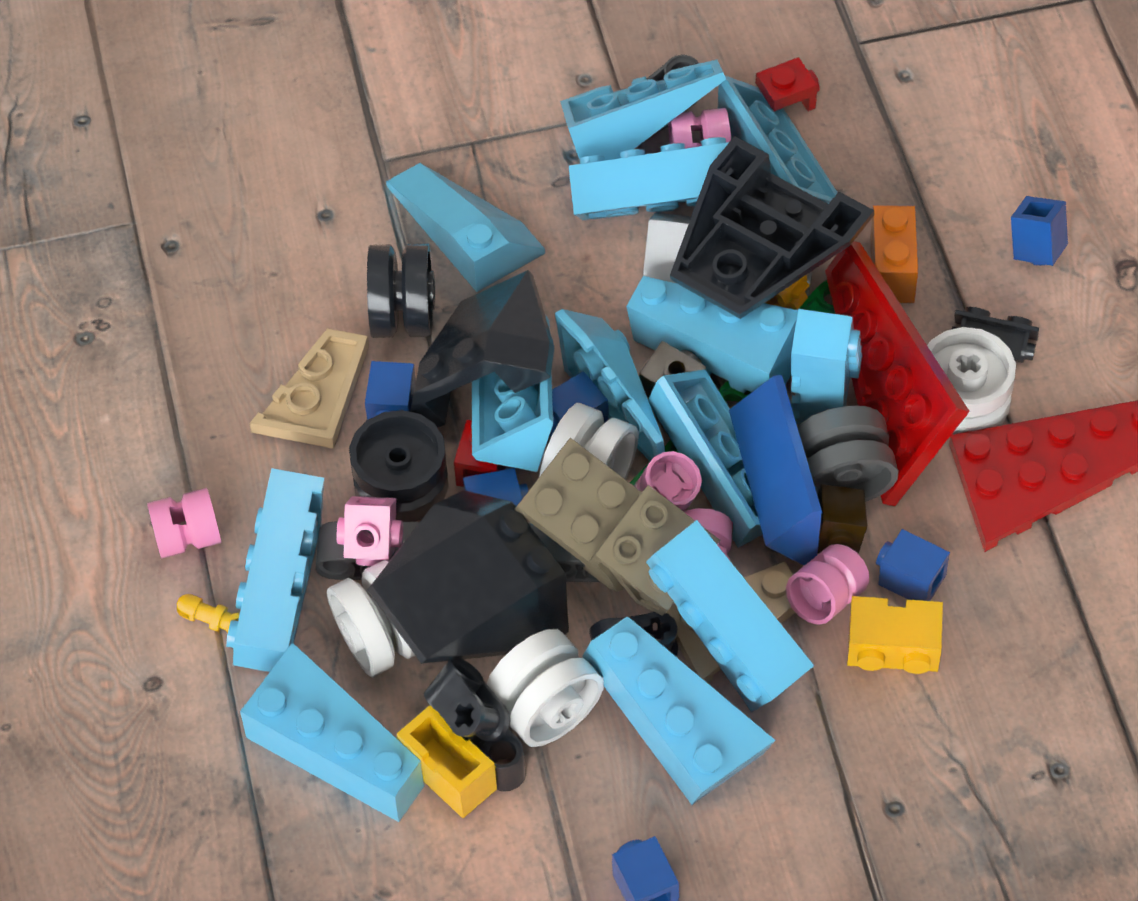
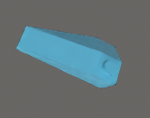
(623, 119)
(467, 229)
(605, 357)

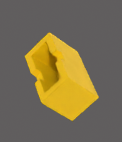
(895, 636)
(448, 762)

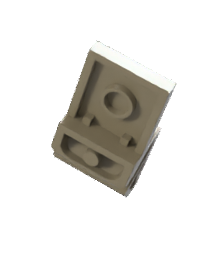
(605, 522)

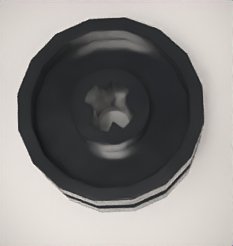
(403, 290)
(400, 459)

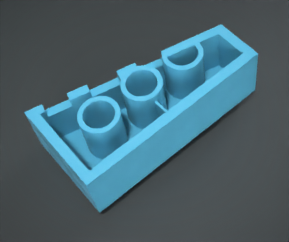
(639, 179)
(676, 712)

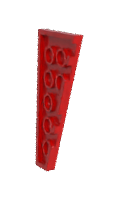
(896, 368)
(1043, 465)

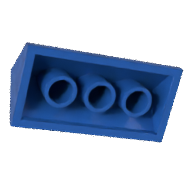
(778, 471)

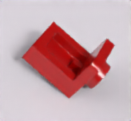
(788, 85)

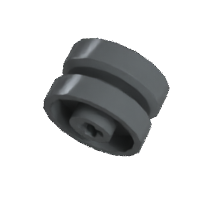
(849, 450)

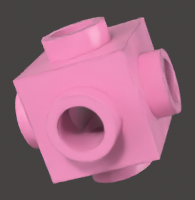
(378, 517)

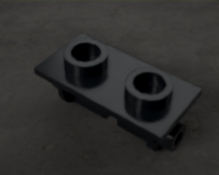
(1013, 332)

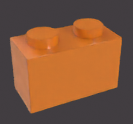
(895, 249)

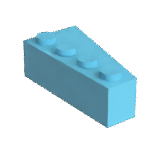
(733, 348)
(822, 362)
(277, 570)
(728, 617)
(329, 734)

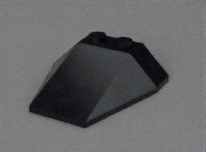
(758, 232)
(487, 333)
(471, 581)

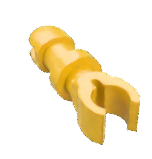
(193, 608)

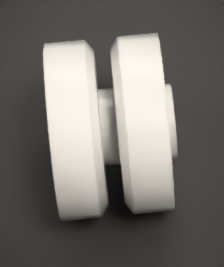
(981, 373)
(610, 442)
(365, 625)
(545, 687)

